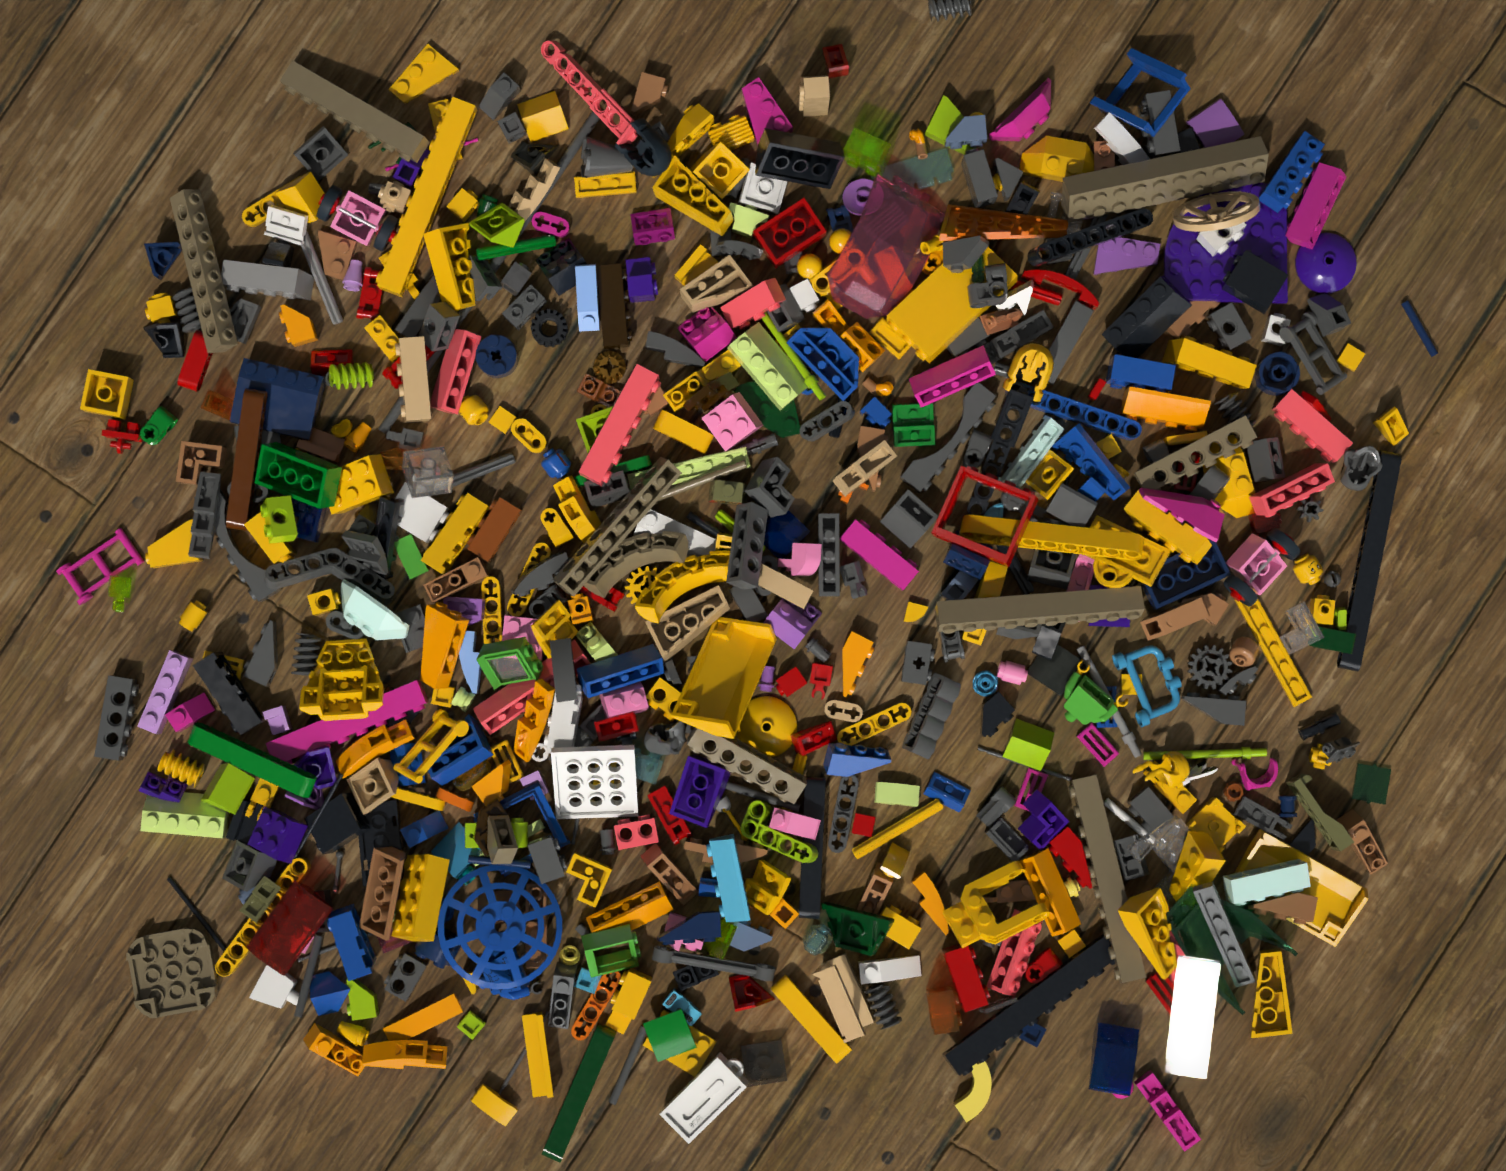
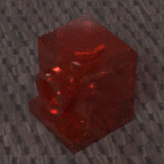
(1263, 524)

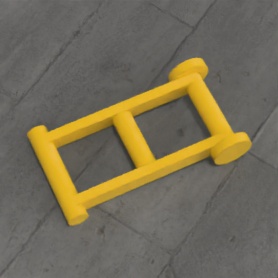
(440, 717)

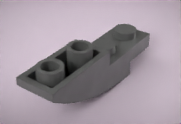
(540, 574)

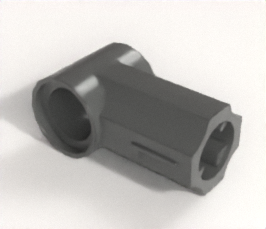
(999, 802)

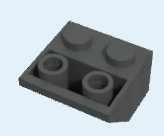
(909, 518)

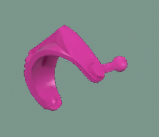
(1264, 781)

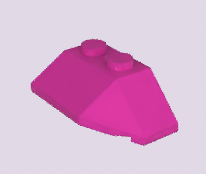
(1026, 116)

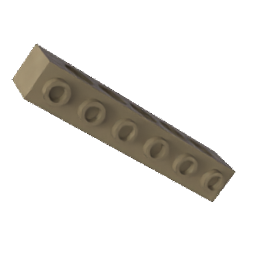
(1240, 427)
(750, 773)

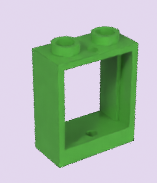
(614, 961)

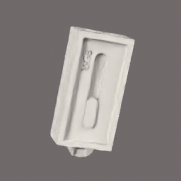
(705, 1097)

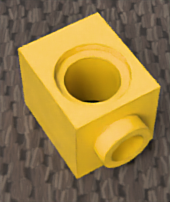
(463, 204)
(315, 605)

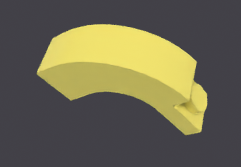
(978, 1094)

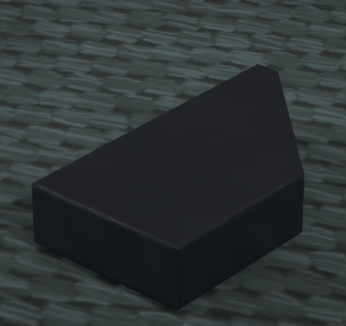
(1305, 839)

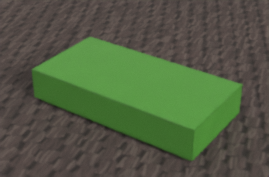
(410, 556)

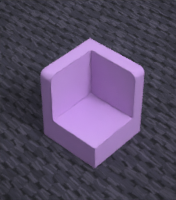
(278, 719)
(533, 778)

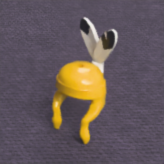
(1175, 770)

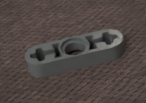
(837, 408)

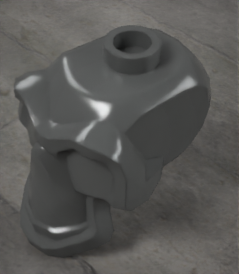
(1360, 467)
(665, 738)

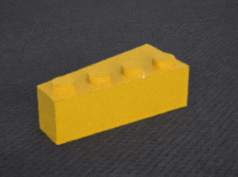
(690, 196)
(451, 266)
(455, 534)
(1270, 1001)

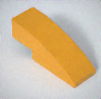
(931, 902)

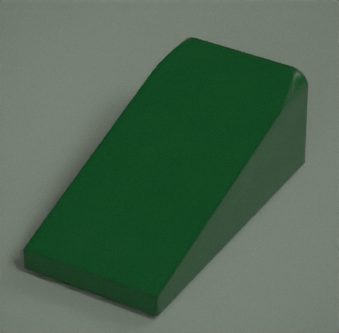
(1336, 641)

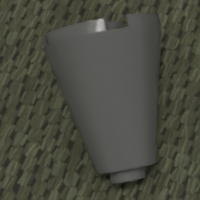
(602, 159)

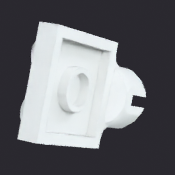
(762, 191)

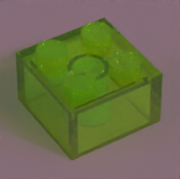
(867, 152)

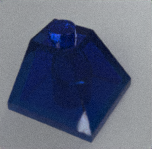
(782, 532)

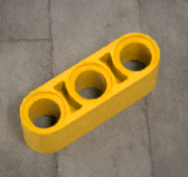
(683, 431)

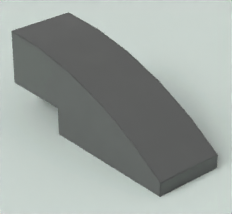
(674, 350)
(563, 670)

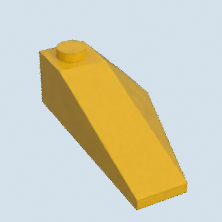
(690, 129)

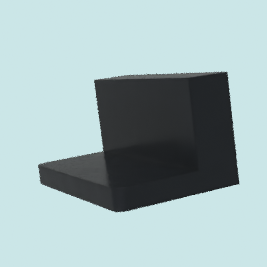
(241, 825)

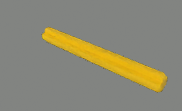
(897, 828)

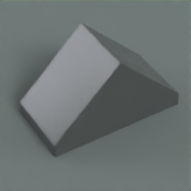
(1008, 175)

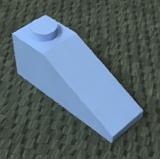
(587, 297)

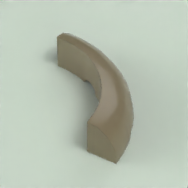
(635, 553)

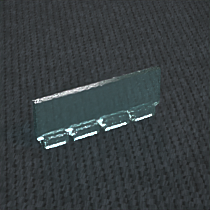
(922, 170)

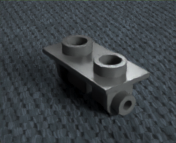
(1339, 749)

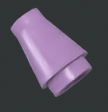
(353, 276)

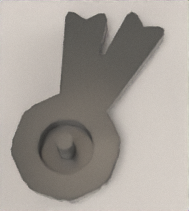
(1013, 503)

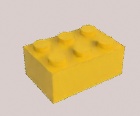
(361, 484)

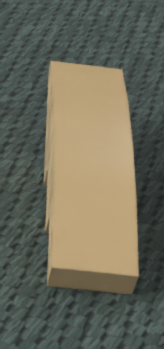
(535, 189)
(784, 586)

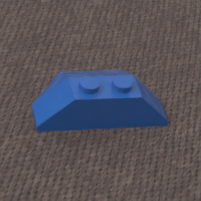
(828, 358)

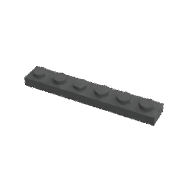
(1224, 934)

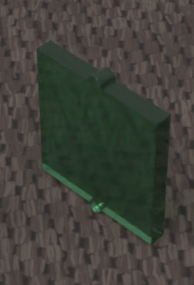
(1371, 783)

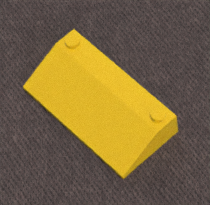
(725, 676)
(1337, 895)

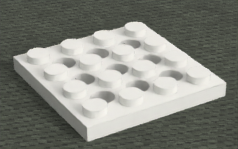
(602, 756)

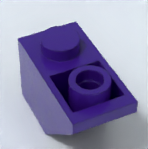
(409, 171)

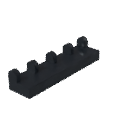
(386, 528)

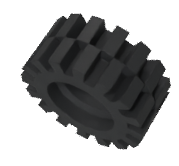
(549, 315)

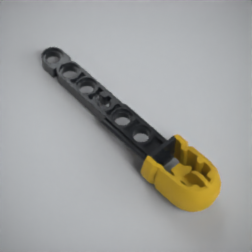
(1019, 400)

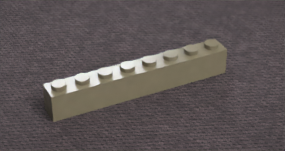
(355, 112)

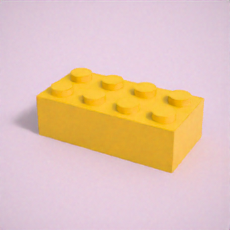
(420, 898)

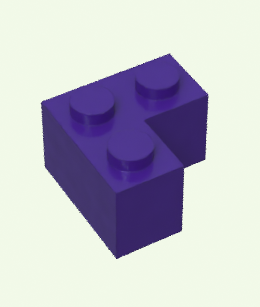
(640, 280)
(1043, 822)

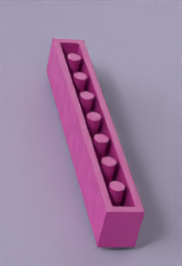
(326, 732)

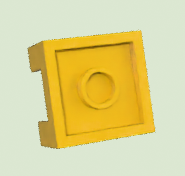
(1217, 822)

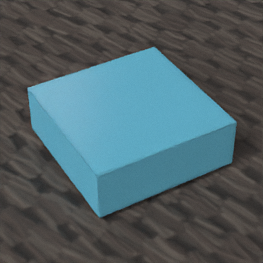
(585, 981)

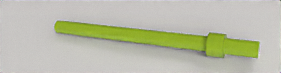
(810, 380)
(1244, 753)

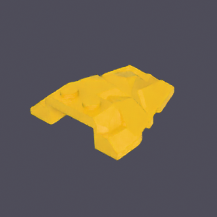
(343, 682)

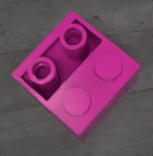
(707, 333)

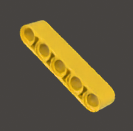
(811, 1019)

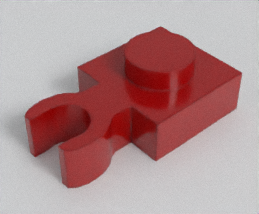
(821, 676)

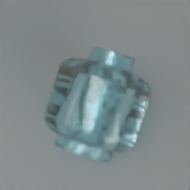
(817, 939)

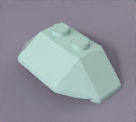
(370, 615)

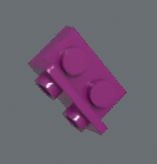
(652, 226)

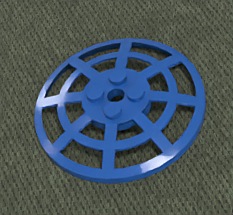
(496, 940)

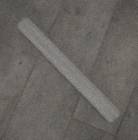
(321, 280)

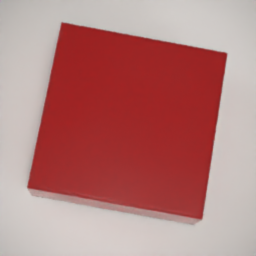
(1097, 388)
(863, 825)

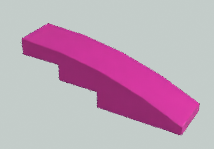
(1167, 1110)

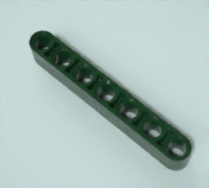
(579, 1093)

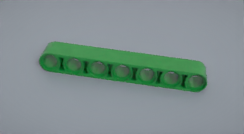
(252, 760)

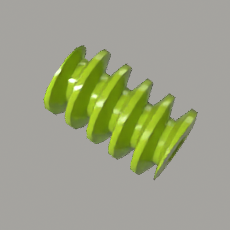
(351, 374)

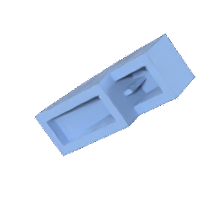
(468, 661)

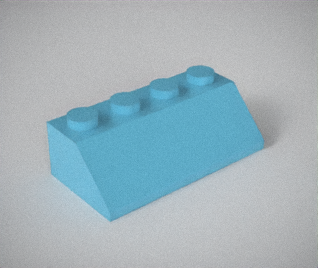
(729, 878)

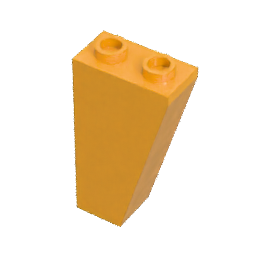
(441, 644)

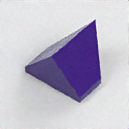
(320, 764)

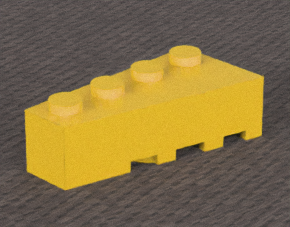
(1210, 362)
(1167, 529)

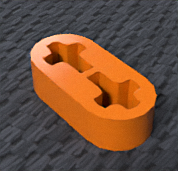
(454, 799)

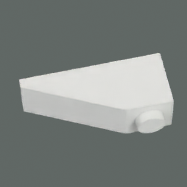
(889, 969)

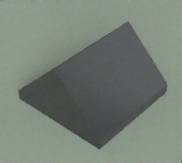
(320, 153)
(1071, 506)

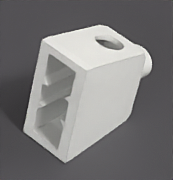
(275, 989)

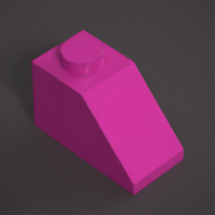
(190, 712)

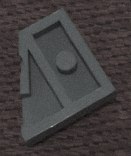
(243, 318)

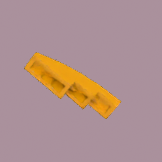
(533, 723)
(424, 1019)

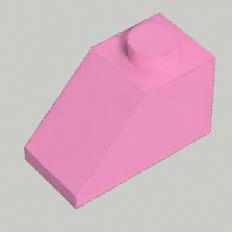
(794, 823)

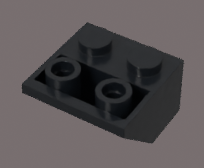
(560, 264)

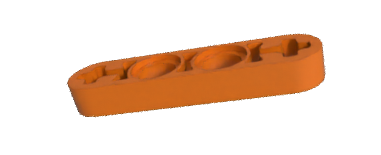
(597, 1004)

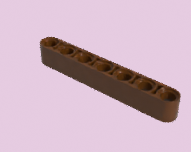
(246, 458)

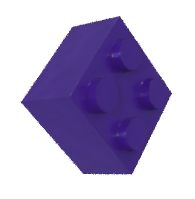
(277, 835)

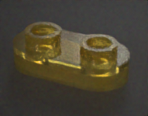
(472, 776)

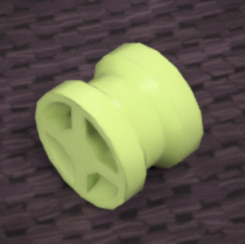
(463, 699)

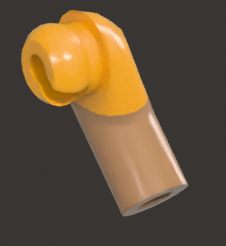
(920, 144)
(878, 389)

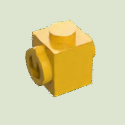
(161, 308)

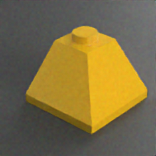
(720, 169)

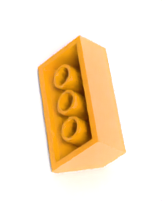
(1164, 408)

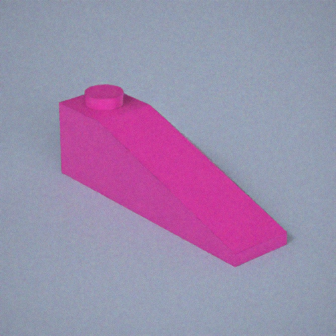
(1199, 512)

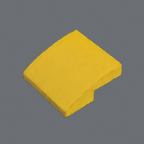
(553, 626)
(766, 887)

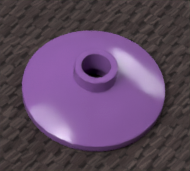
(854, 193)

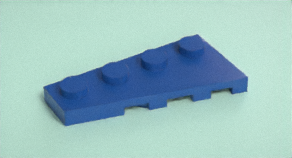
(1086, 454)

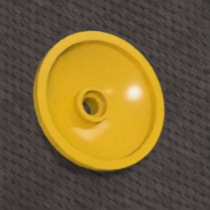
(782, 723)

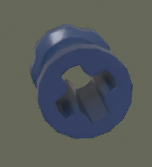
(1287, 806)

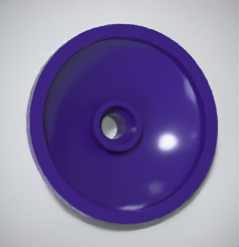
(1319, 275)

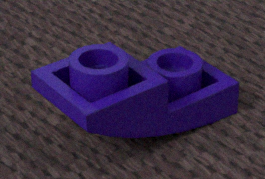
(163, 789)

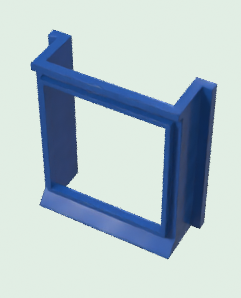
(1155, 68)
(535, 790)

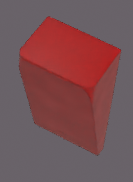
(813, 738)

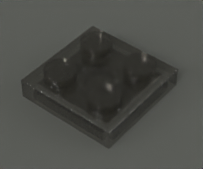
(764, 1062)

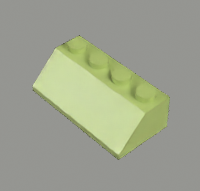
(768, 365)
(184, 817)

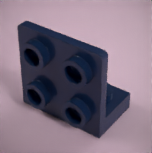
(966, 561)

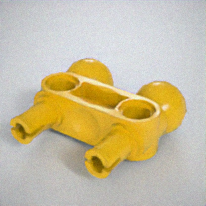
(811, 266)

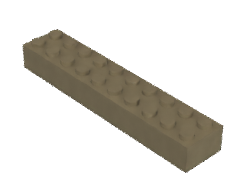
(1164, 179)

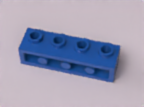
(1291, 171)
(620, 671)

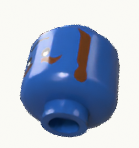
(556, 463)

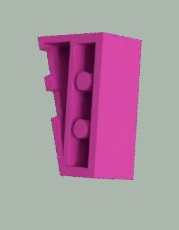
(763, 110)

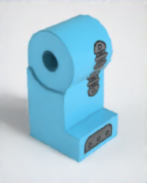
(677, 1001)

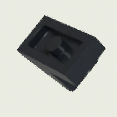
(1022, 199)

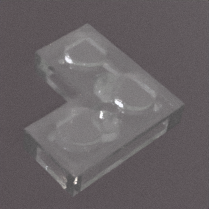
(1305, 629)

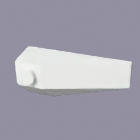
(654, 523)

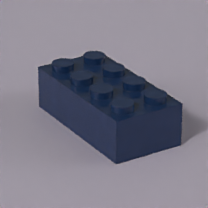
(1182, 578)

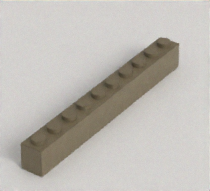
(1039, 609)
(1107, 877)

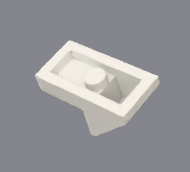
(1020, 295)

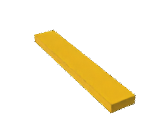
(1275, 652)

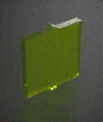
(720, 946)

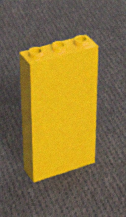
(940, 309)

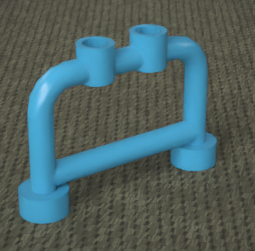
(1172, 683)

